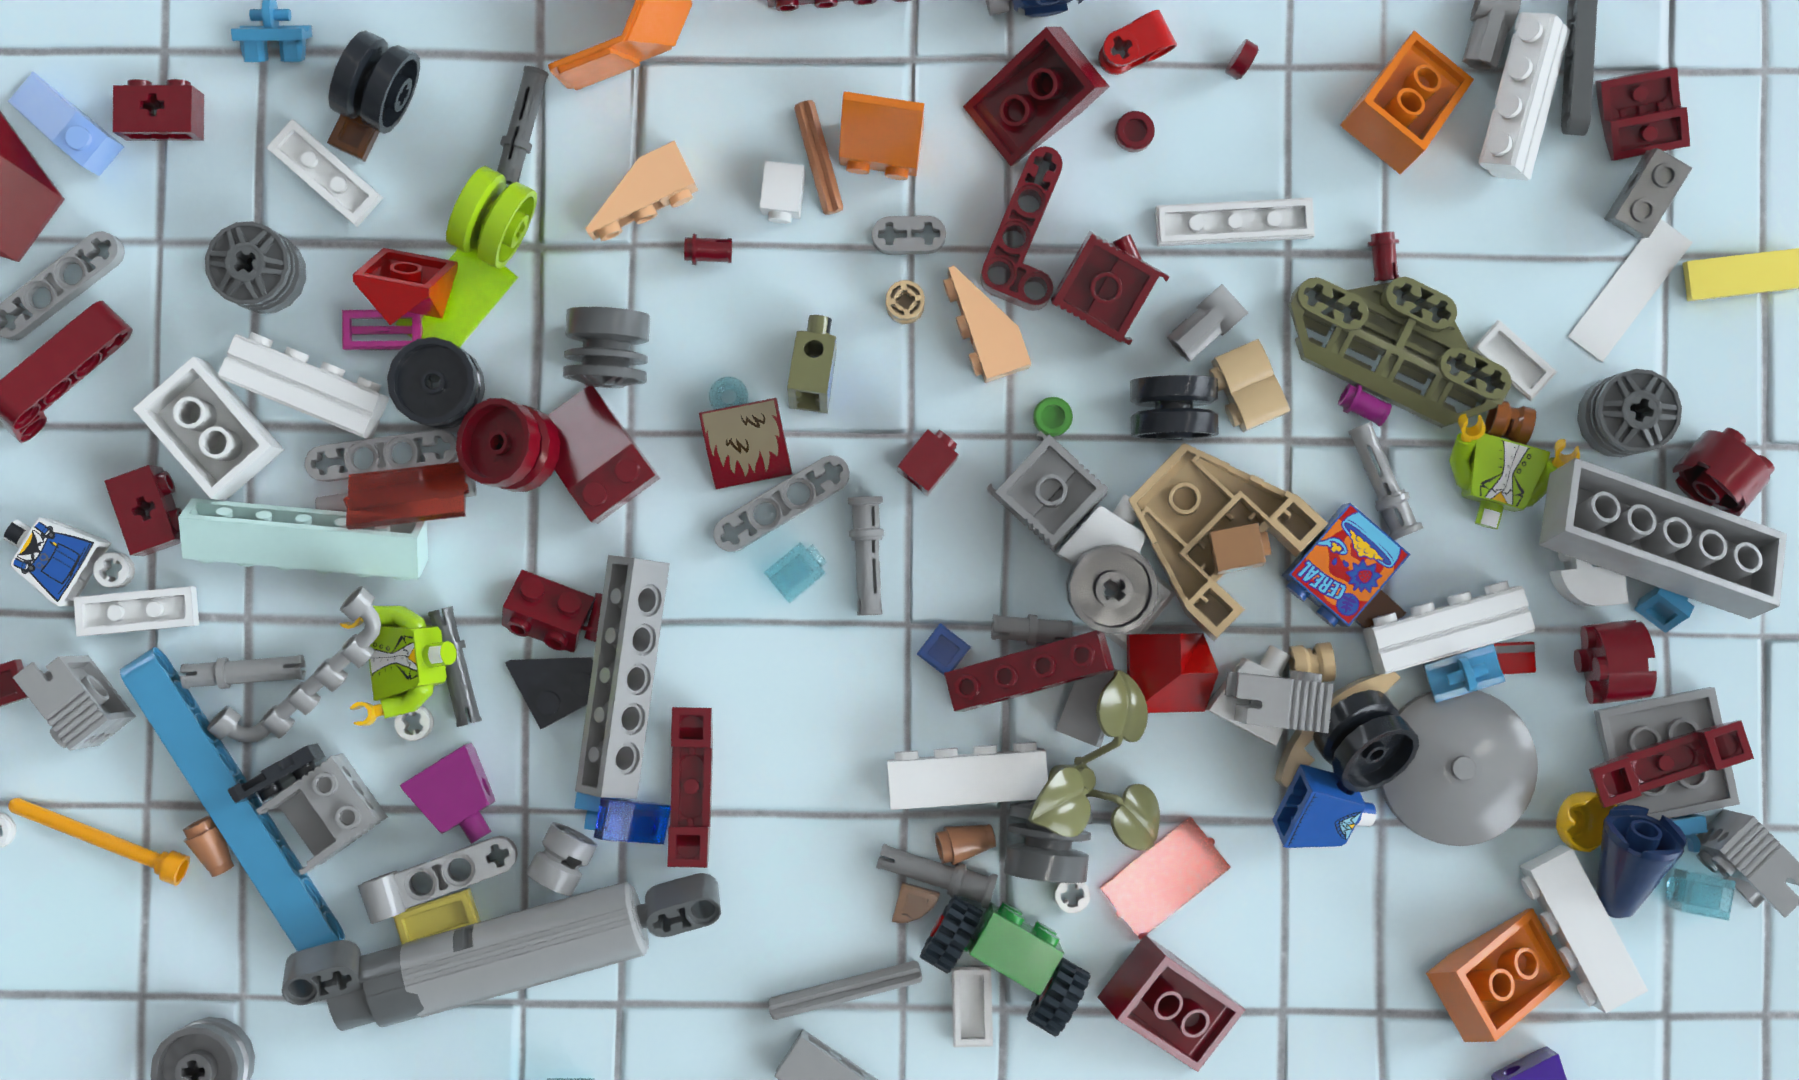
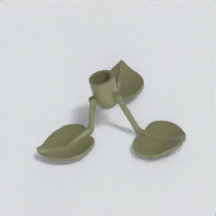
(1064, 800)

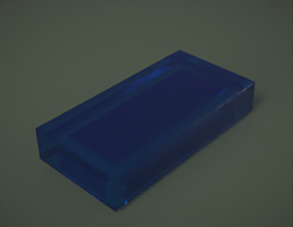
(632, 821)

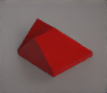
(406, 283)
(1172, 670)

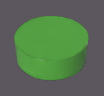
(1052, 416)

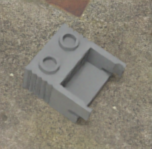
(1050, 492)
(75, 701)
(1282, 702)
(328, 809)
(1753, 858)

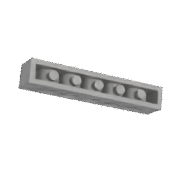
(622, 677)

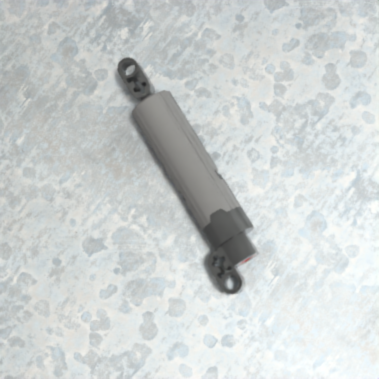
(496, 953)

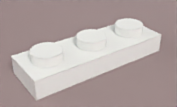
(324, 172)
(136, 611)

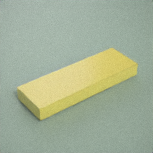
(1741, 274)

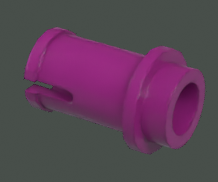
(1364, 404)

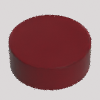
(1242, 59)
(1134, 131)

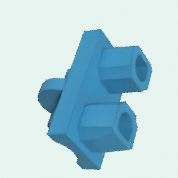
(254, 38)
(1463, 673)

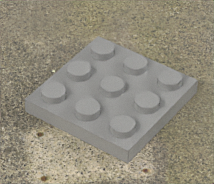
(1658, 719)

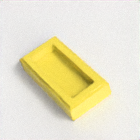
(437, 916)

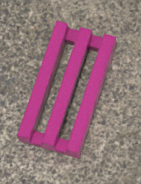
(349, 330)

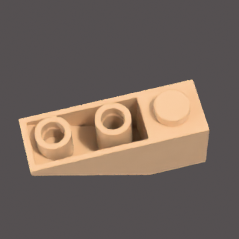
(648, 186)
(993, 335)

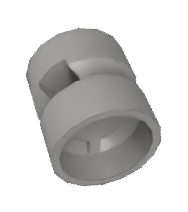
(560, 861)

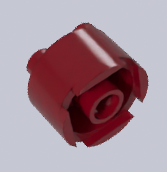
(1723, 471)
(1616, 661)

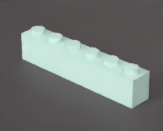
(299, 540)

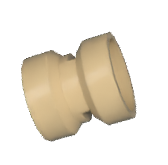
(904, 309)
(1318, 660)

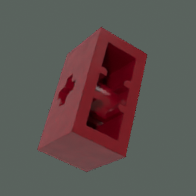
(178, 121)
(929, 460)
(132, 496)

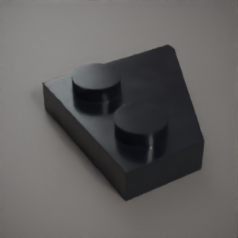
(552, 686)
(269, 781)

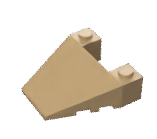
(1204, 495)

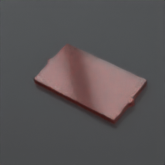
(406, 495)
(1165, 877)

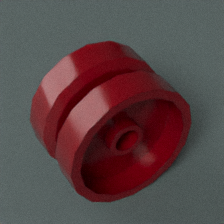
(507, 445)

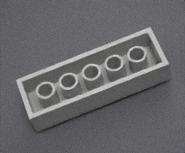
(1663, 539)

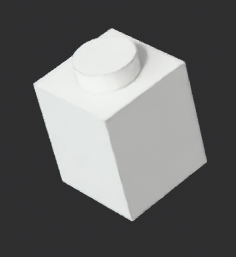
(782, 191)

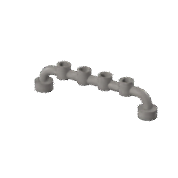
(304, 695)

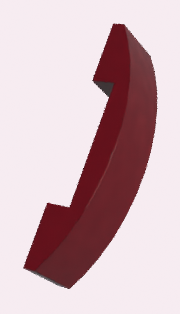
(1670, 761)
(690, 787)

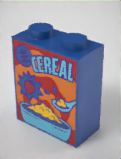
(1344, 566)

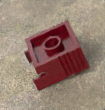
(1106, 287)

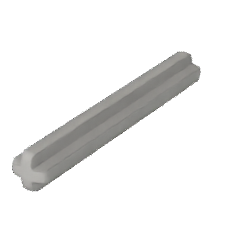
(845, 990)

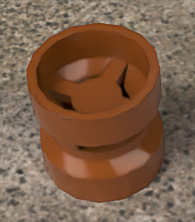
(1511, 422)

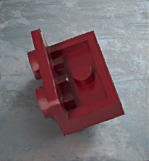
(546, 611)

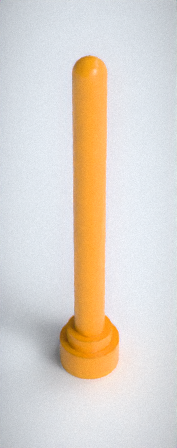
(169, 866)

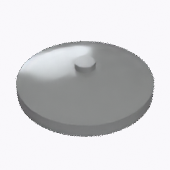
(1469, 772)

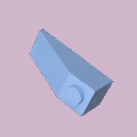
(65, 124)

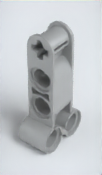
(394, 891)

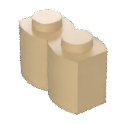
(1249, 386)

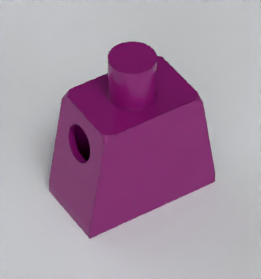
(453, 793)

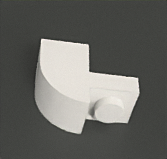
(1589, 584)

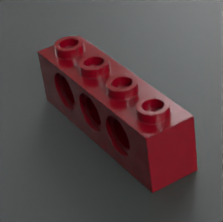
(1029, 671)

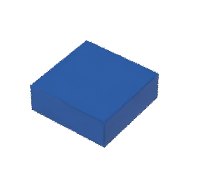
(943, 649)

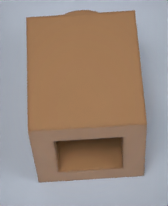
(1239, 548)

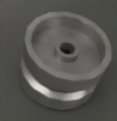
(205, 1051)

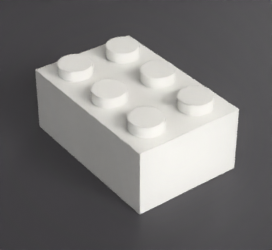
(208, 429)

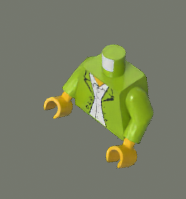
(1501, 471)
(405, 663)

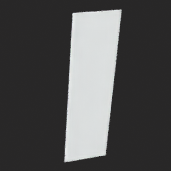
(1629, 290)

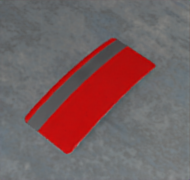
(1516, 657)

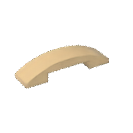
(1294, 752)

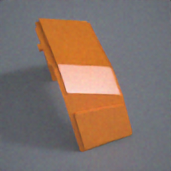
(649, 31)

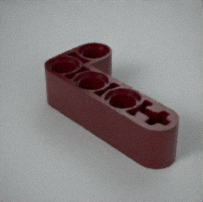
(1026, 224)
(58, 367)

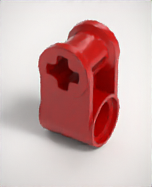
(1141, 40)

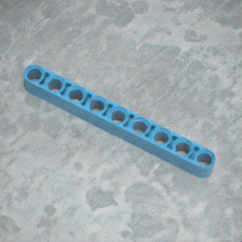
(210, 774)

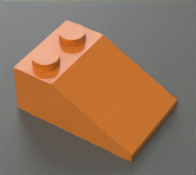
(1407, 103)
(880, 135)
(1498, 977)

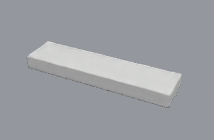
(1234, 222)

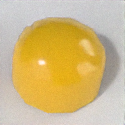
(1581, 821)

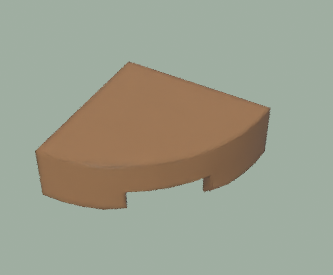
(913, 903)

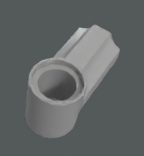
(1488, 33)
(1214, 317)

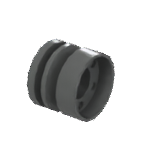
(277, 265)
(606, 346)
(1612, 426)
(1044, 853)

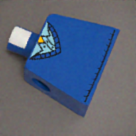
(1320, 810)

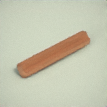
(818, 157)

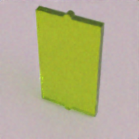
(471, 299)

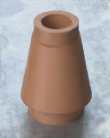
(963, 842)
(208, 846)

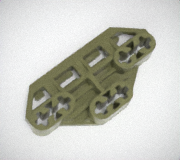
(1404, 340)

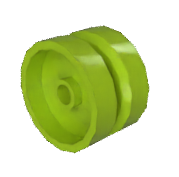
(491, 217)

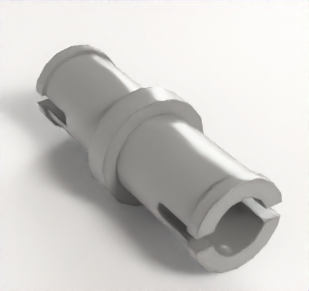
(1030, 629)

